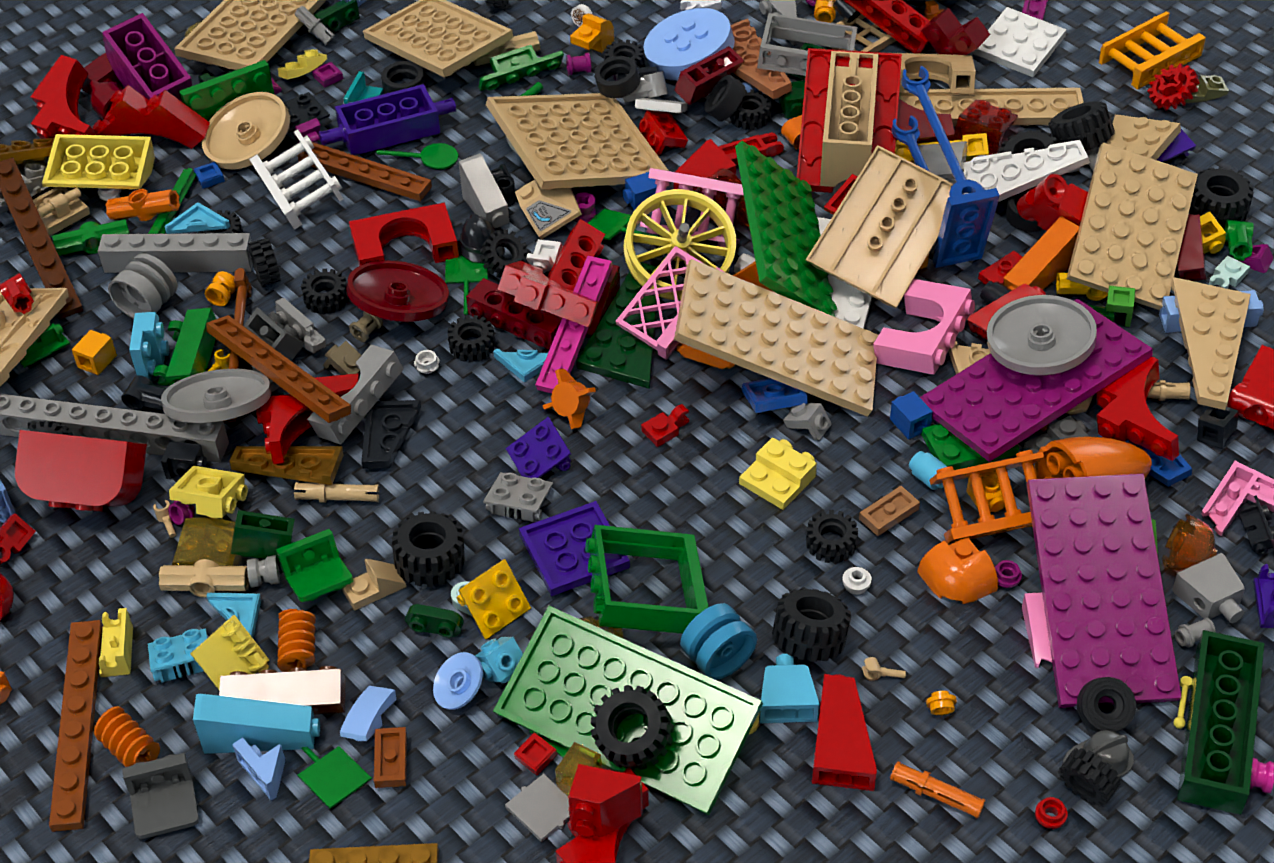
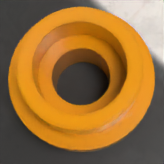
(941, 703)

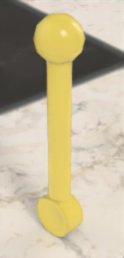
(1185, 683)

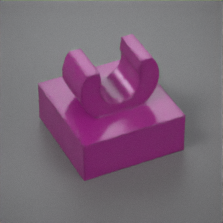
(309, 129)

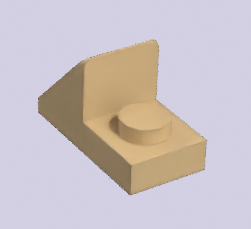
(375, 584)

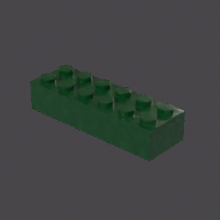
(1221, 722)

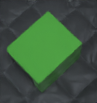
(1121, 301)

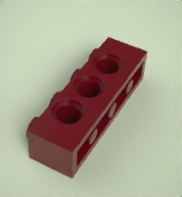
(511, 316)

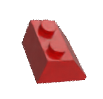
(603, 800)

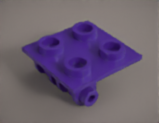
(540, 451)

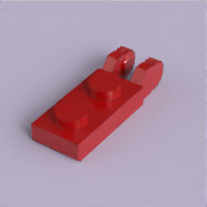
(765, 143)

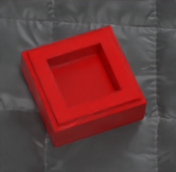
(535, 753)

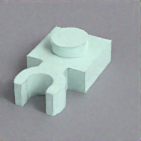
(1229, 272)

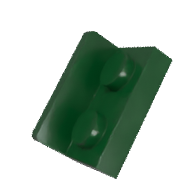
(339, 15)

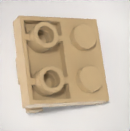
(60, 208)

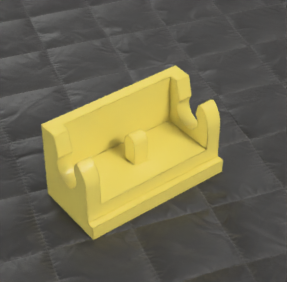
(116, 645)

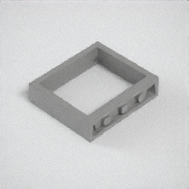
(800, 30)

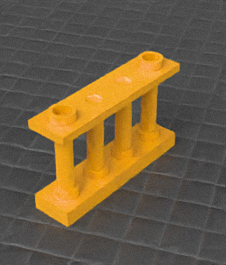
(1183, 52)

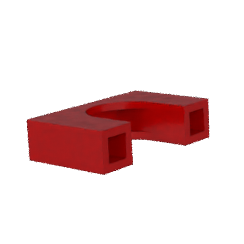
(427, 222)

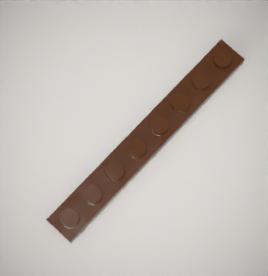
(35, 235)

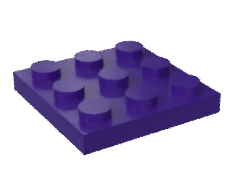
(559, 548)

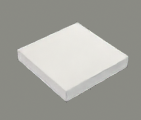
(661, 105)

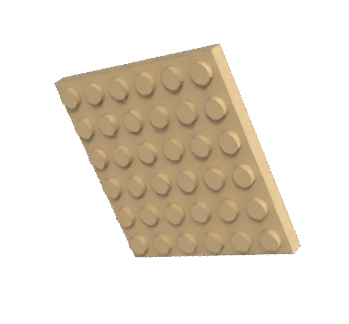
(574, 139)

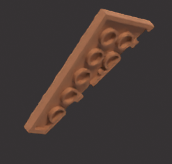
(748, 47)

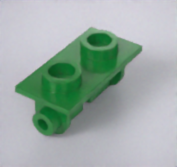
(47, 343)

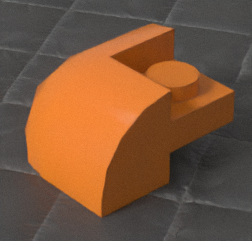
(958, 571)

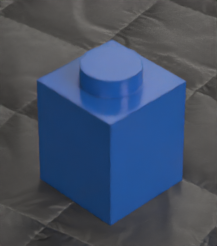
(638, 189)
(910, 414)

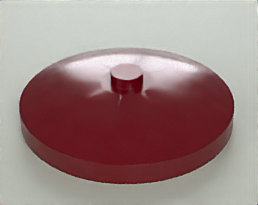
(397, 291)

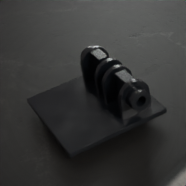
(303, 109)

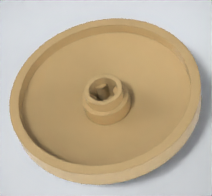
(246, 128)

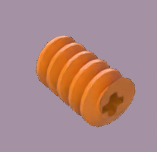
(296, 639)
(125, 737)

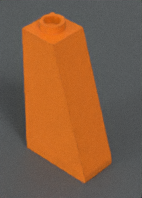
(1046, 258)

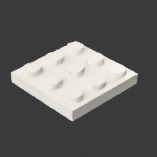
(1020, 42)

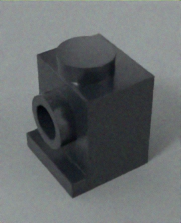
(1217, 426)
(181, 457)

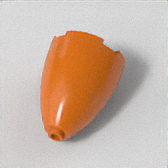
(1091, 457)

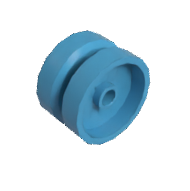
(718, 641)

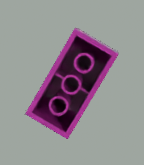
(144, 59)

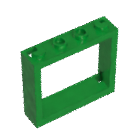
(653, 545)

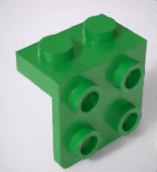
(313, 566)

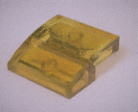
(205, 540)

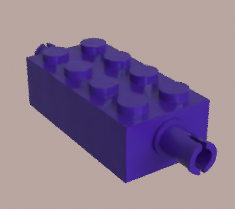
(387, 120)

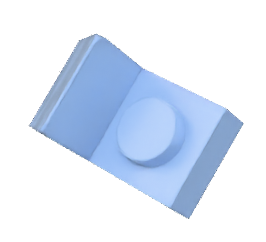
(263, 769)

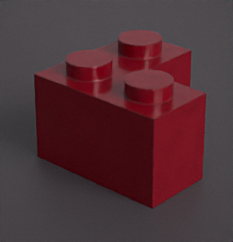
(951, 37)

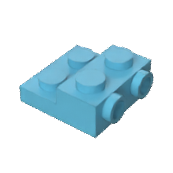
(147, 343)

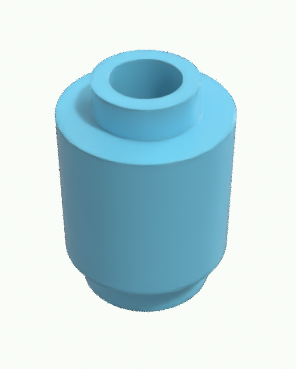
(924, 467)

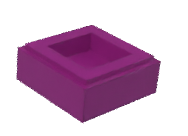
(327, 74)

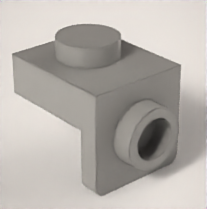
(810, 417)

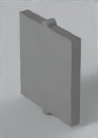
(540, 807)

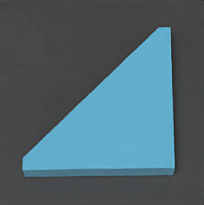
(197, 219)
(523, 363)
(242, 605)

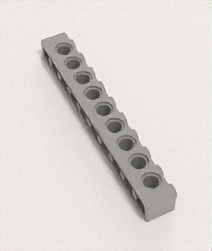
(112, 424)

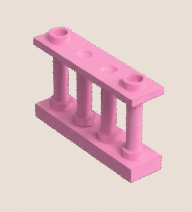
(710, 188)

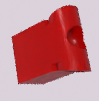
(1051, 200)
(1256, 393)

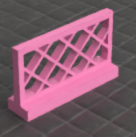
(665, 343)

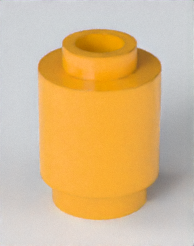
(825, 11)

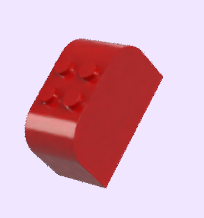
(79, 470)

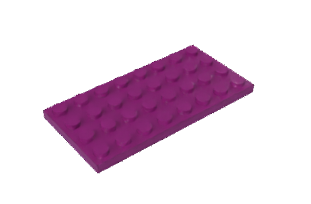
(1000, 407)
(1102, 586)

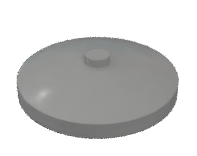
(1041, 335)
(216, 395)

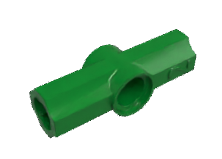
(87, 237)

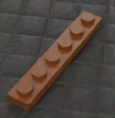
(370, 172)

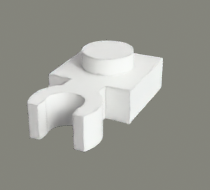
(692, 4)

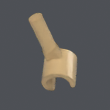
(163, 516)
(873, 671)

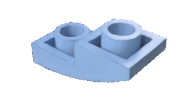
(367, 712)

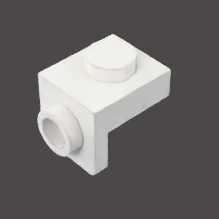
(545, 254)

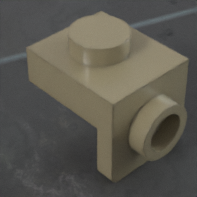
(343, 359)

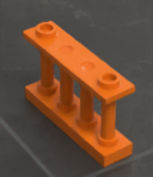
(987, 524)

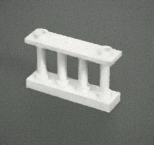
(284, 195)

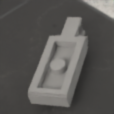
(294, 318)

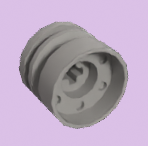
(142, 286)

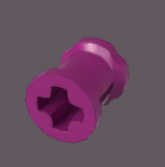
(578, 63)

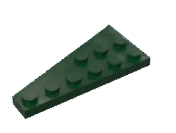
(615, 351)

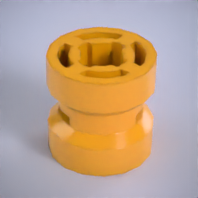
(220, 289)

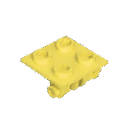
(229, 651)

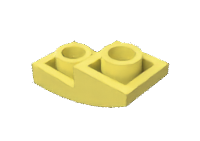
(305, 64)

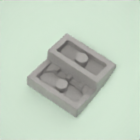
(936, 160)

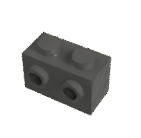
(273, 332)

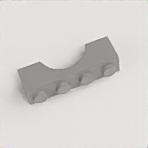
(378, 371)

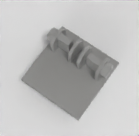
(517, 493)

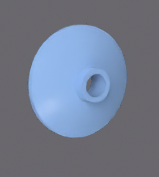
(457, 681)

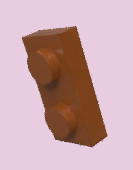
(390, 757)

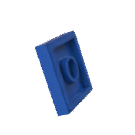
(772, 395)

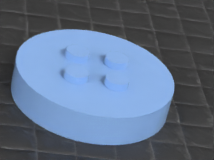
(686, 40)

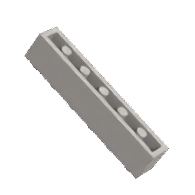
(178, 251)

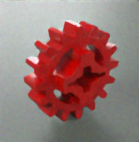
(1173, 86)

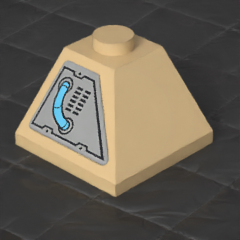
(547, 208)

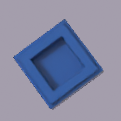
(209, 175)

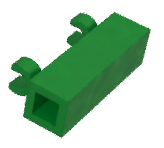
(192, 347)

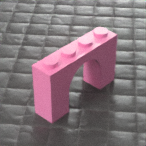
(926, 349)

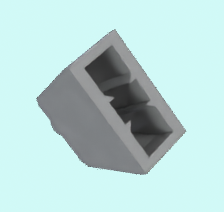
(1211, 588)

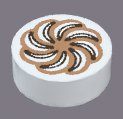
(578, 12)

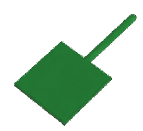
(612, 222)
(464, 271)
(333, 776)

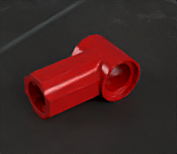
(17, 294)

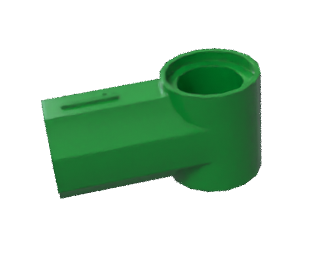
(1239, 238)

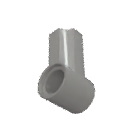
(650, 86)

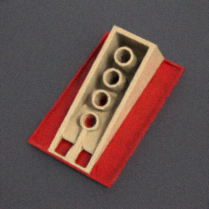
(846, 113)

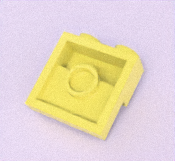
(779, 473)
(211, 490)

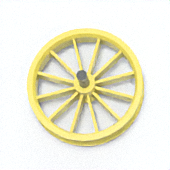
(679, 238)

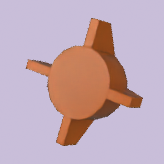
(570, 398)

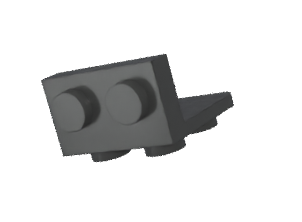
(161, 795)

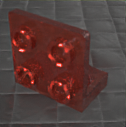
(985, 118)

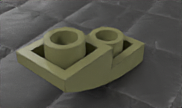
(1209, 89)

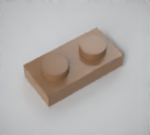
(889, 510)

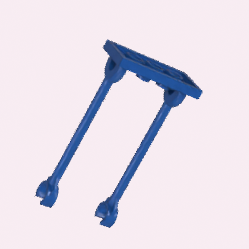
(966, 216)

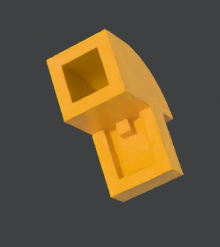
(593, 33)

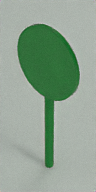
(433, 156)

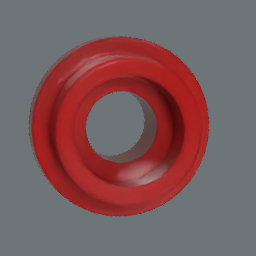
(1054, 806)

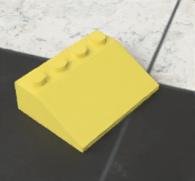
(99, 161)

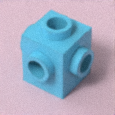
(499, 659)

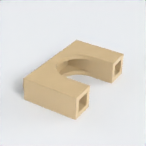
(954, 70)

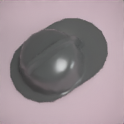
(1111, 748)

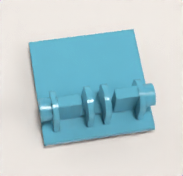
(174, 651)

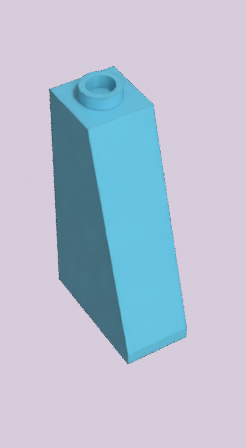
(261, 723)

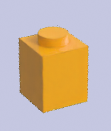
(94, 352)

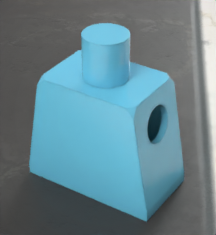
(788, 693)

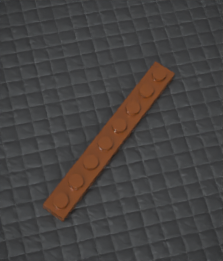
(279, 369)
(76, 727)

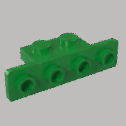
(517, 64)

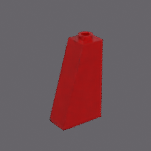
(843, 742)

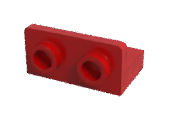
(661, 130)

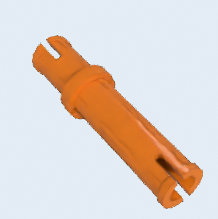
(939, 790)

